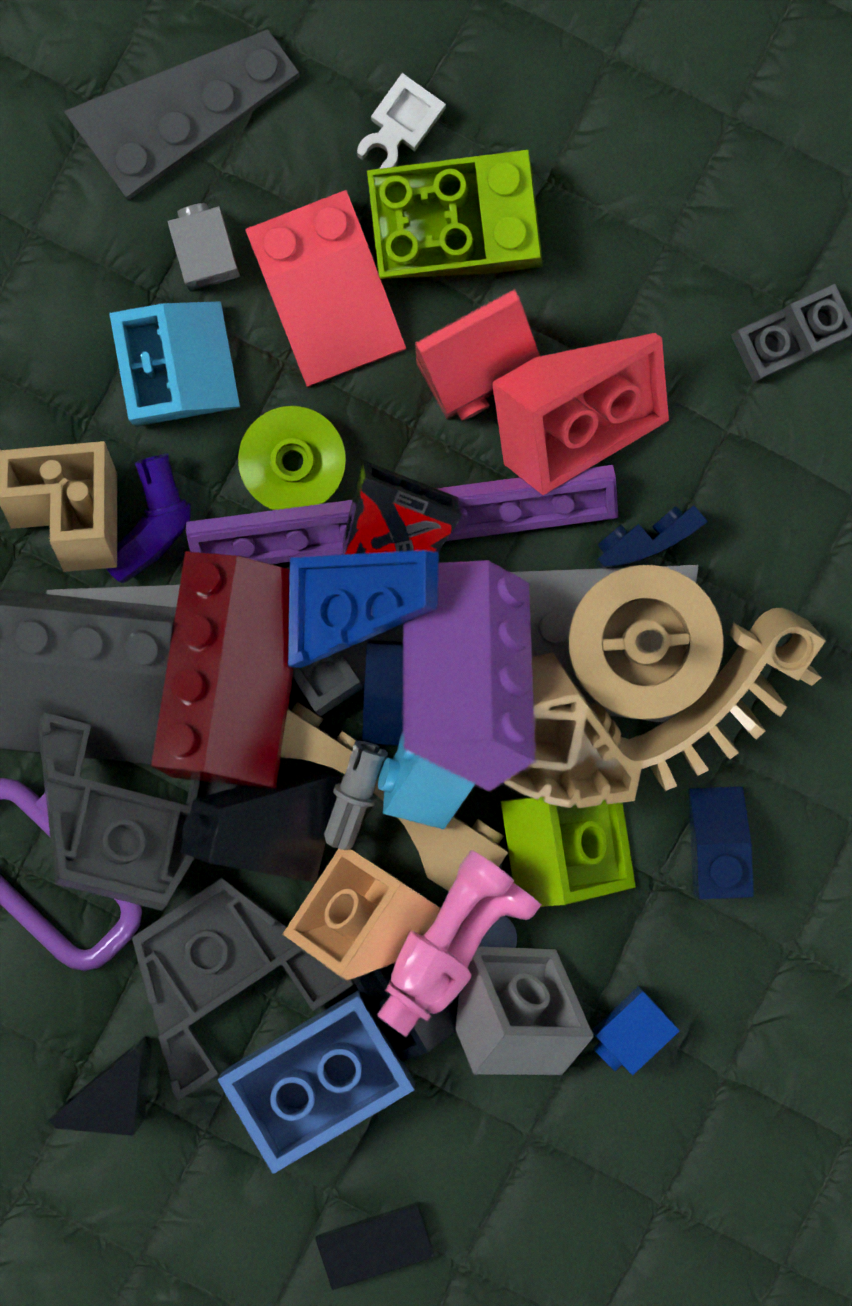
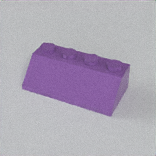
(472, 675)

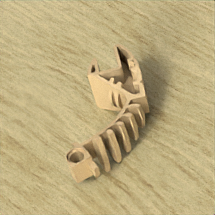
(582, 749)

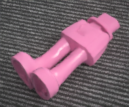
(435, 965)

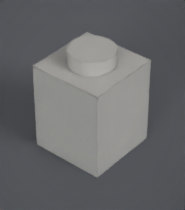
(203, 246)

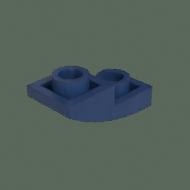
(636, 545)
(384, 692)

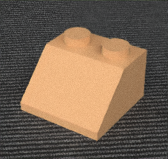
(358, 916)

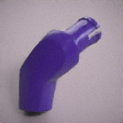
(159, 526)

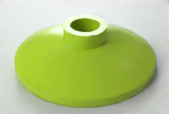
(288, 431)

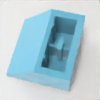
(174, 361)

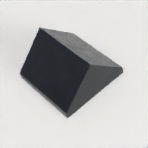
(113, 1099)

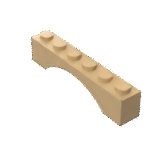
(438, 848)

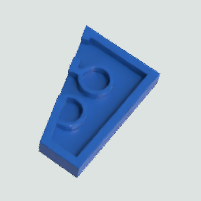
(355, 597)

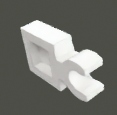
(404, 118)

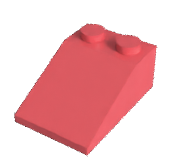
(326, 288)
(475, 352)
(579, 407)

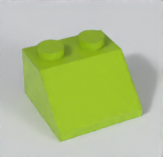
(567, 852)

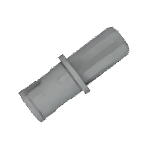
(354, 794)

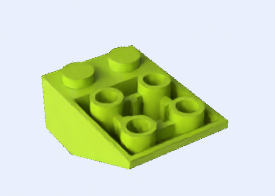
(455, 216)

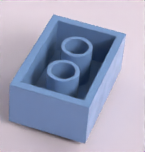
(316, 1081)

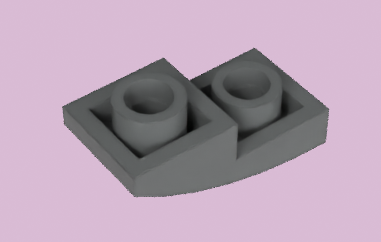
(793, 333)

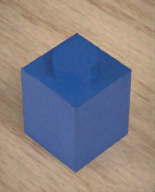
(633, 1032)

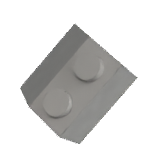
(520, 1013)

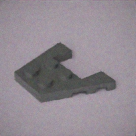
(107, 835)
(207, 956)

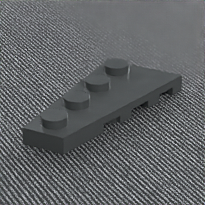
(175, 113)

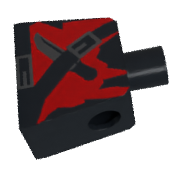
(397, 514)

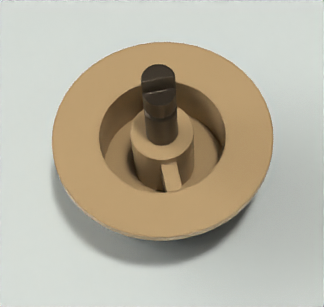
(646, 642)

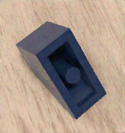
(720, 843)

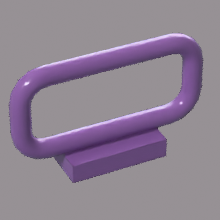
(36, 923)

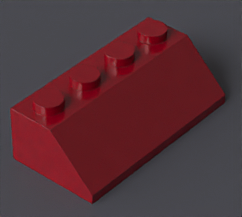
(226, 673)

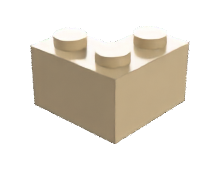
(70, 492)

